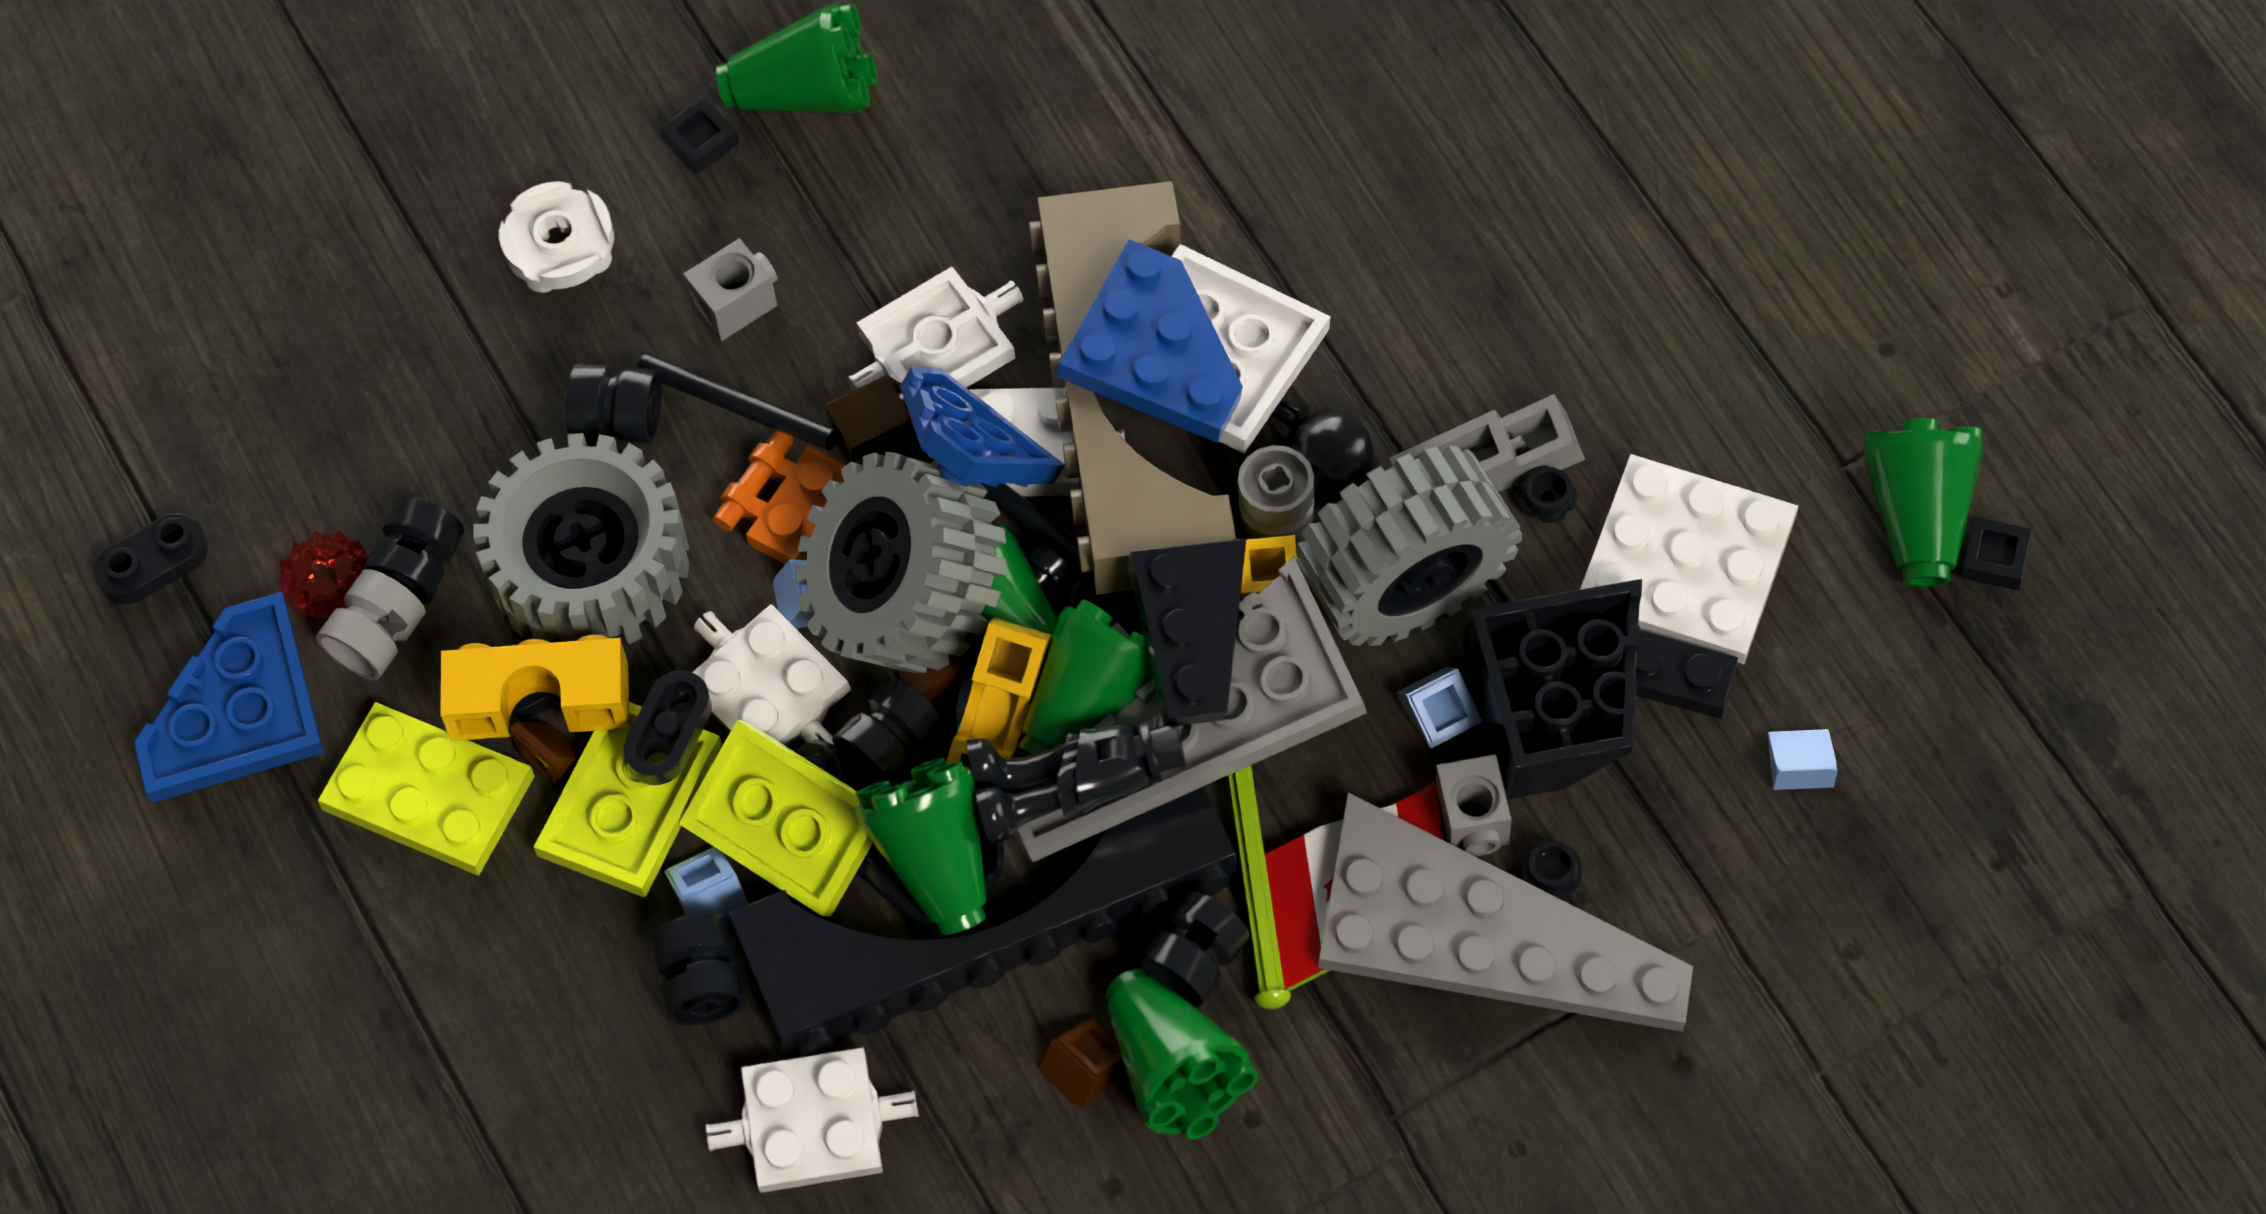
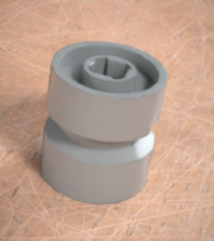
(1275, 493)
(375, 618)

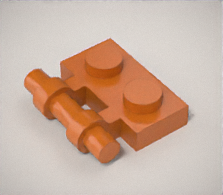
(783, 519)

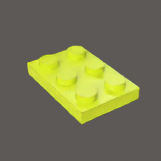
(426, 789)
(780, 818)
(613, 822)

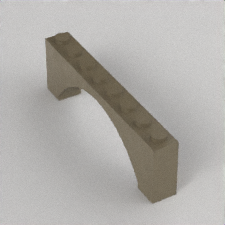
(1120, 494)

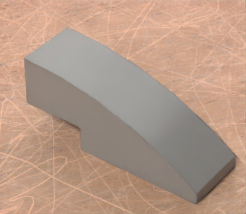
(1513, 444)

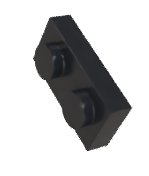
(1684, 675)

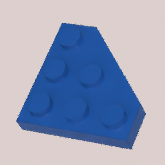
(1154, 346)
(970, 436)
(233, 706)

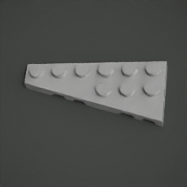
(1282, 692)
(1451, 922)

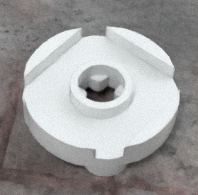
(561, 264)

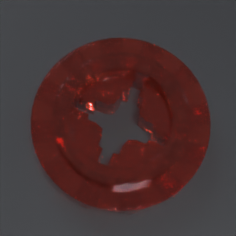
(321, 596)

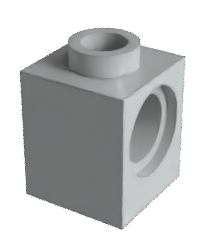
(731, 309)
(1473, 783)

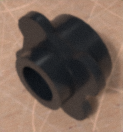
(1083, 587)

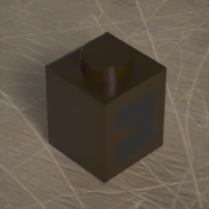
(871, 421)

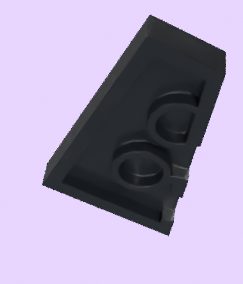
(1189, 624)

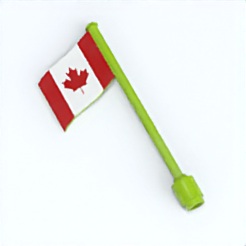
(1292, 887)

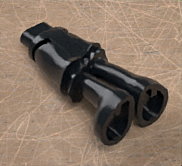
(1087, 768)

